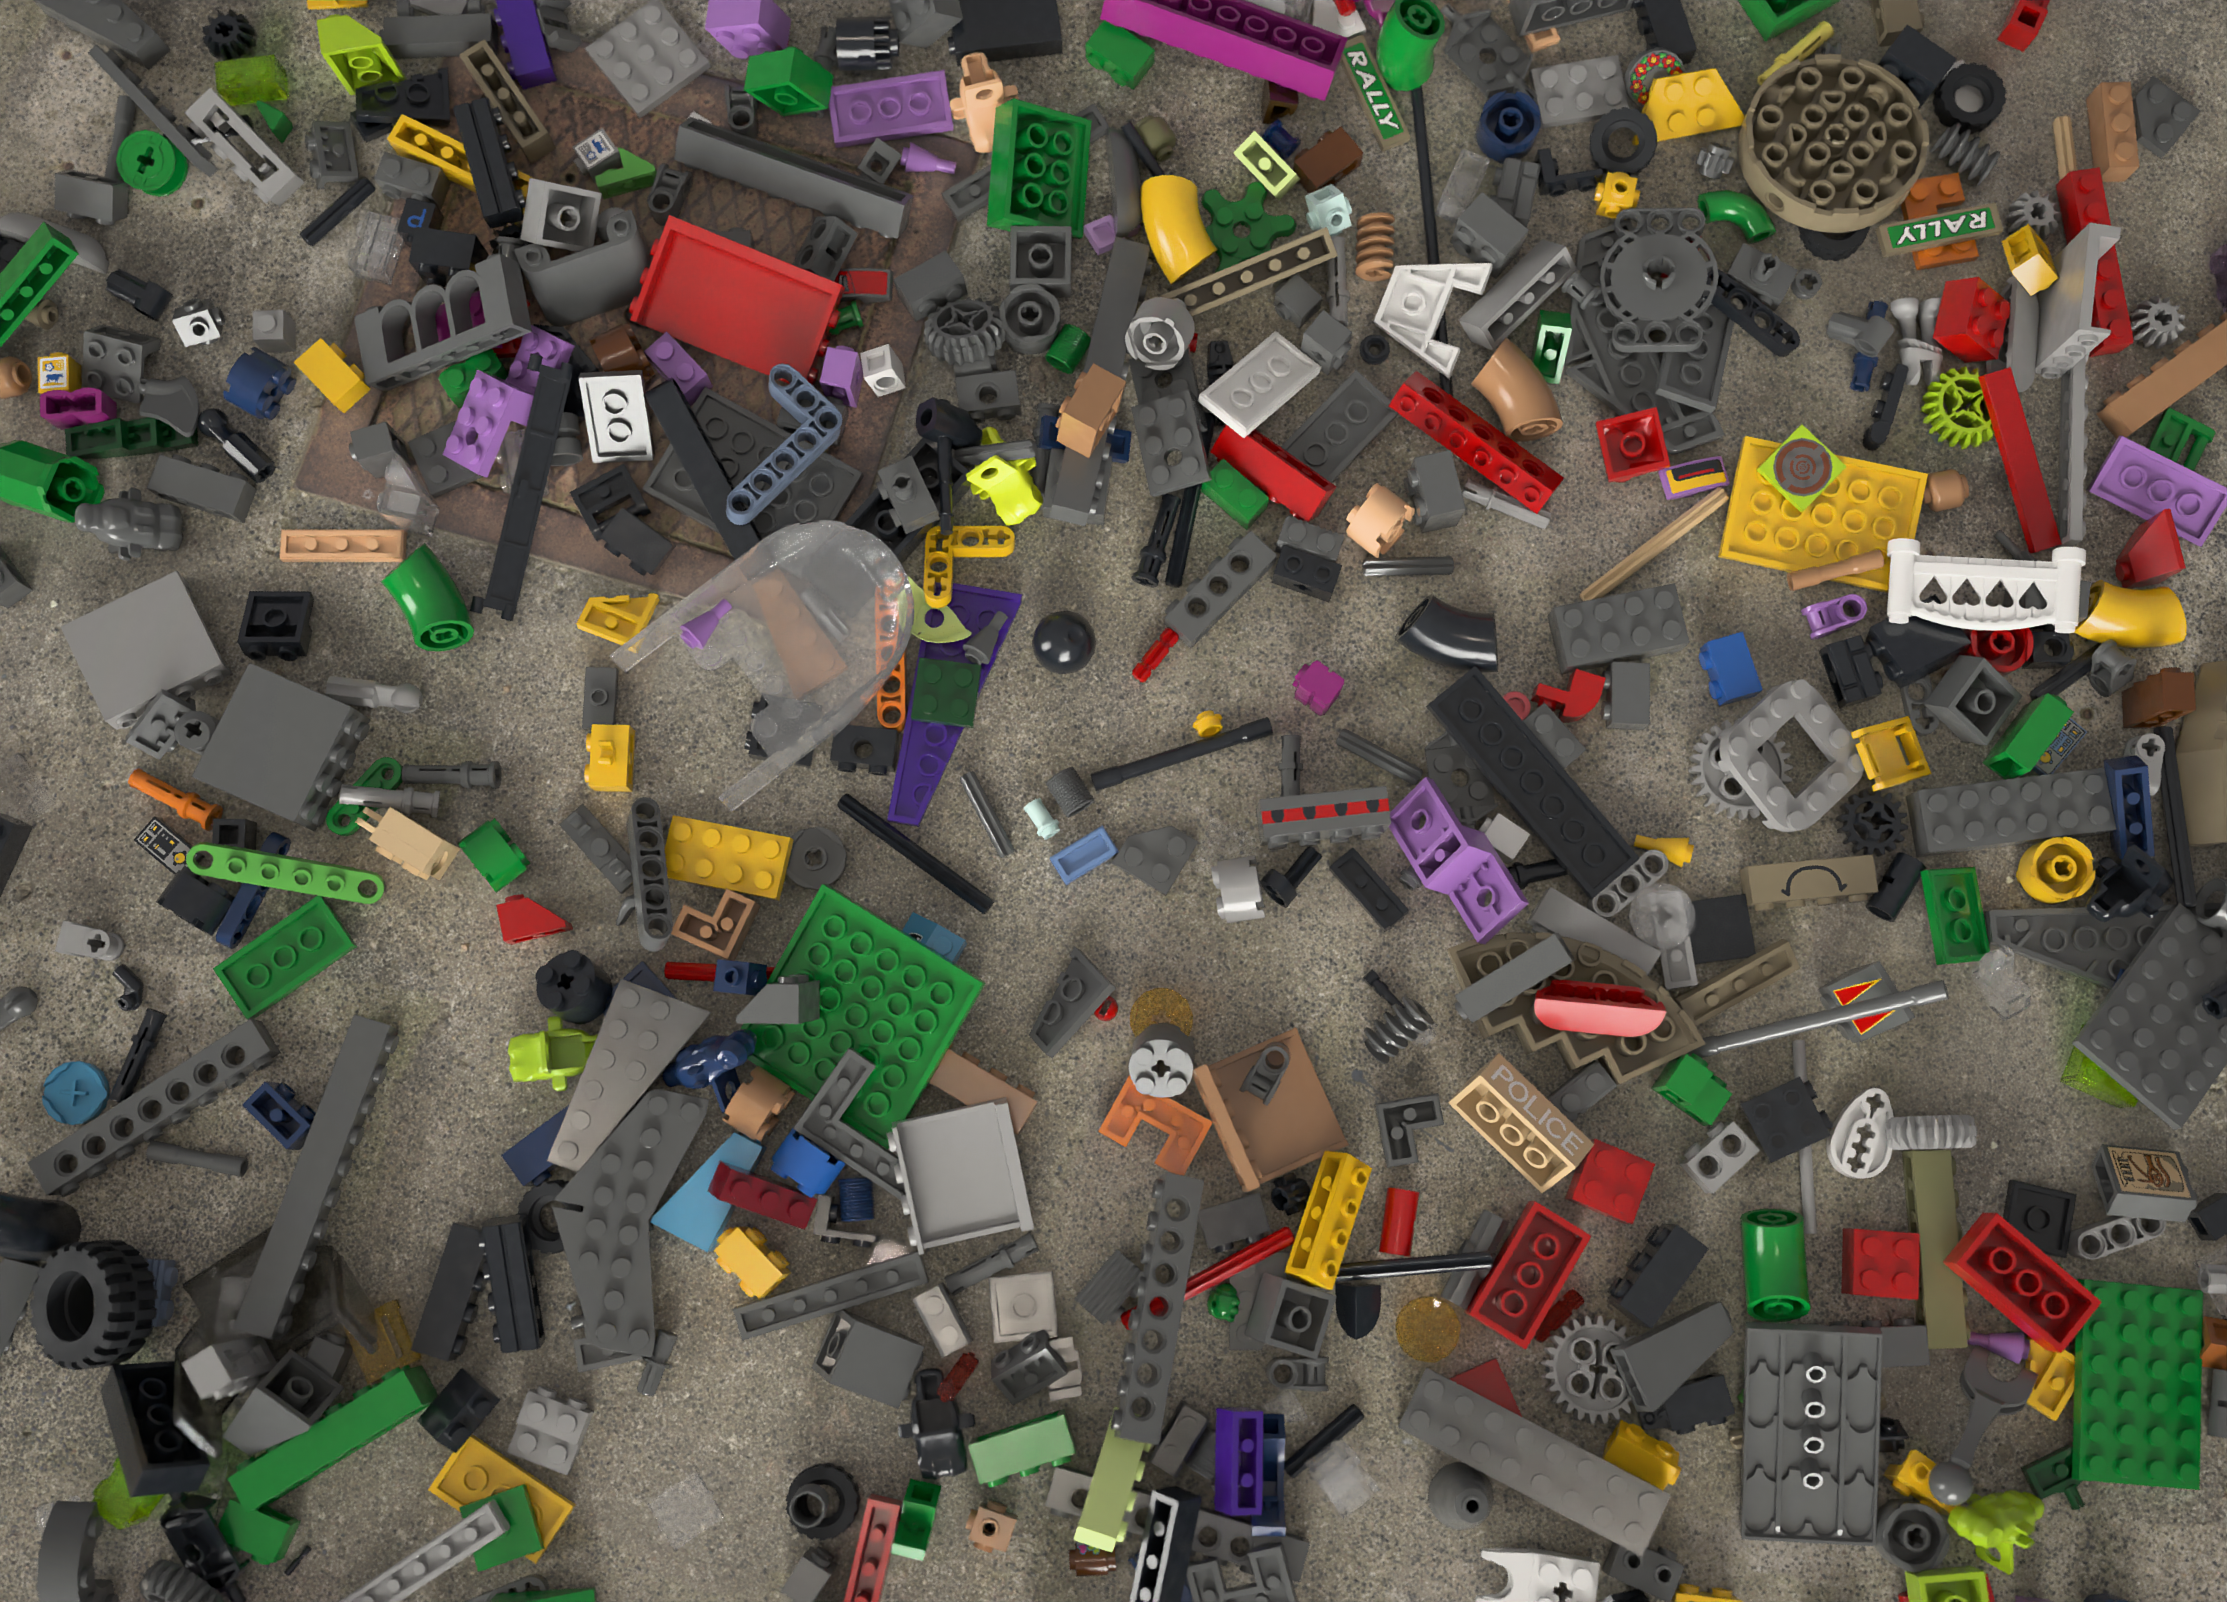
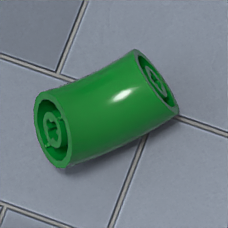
(1408, 43)
(430, 601)
(1774, 1265)

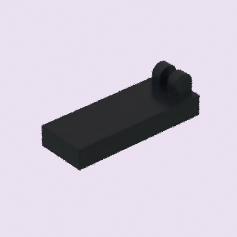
(1369, 890)

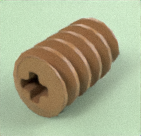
(1372, 246)

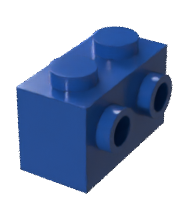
(1730, 669)

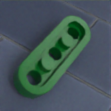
(372, 777)

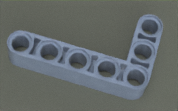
(789, 450)

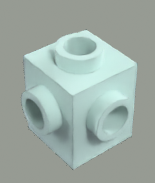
(1328, 209)

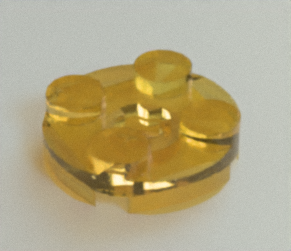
(1158, 1000)

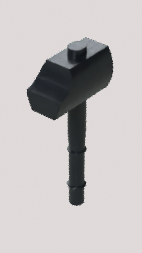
(951, 430)

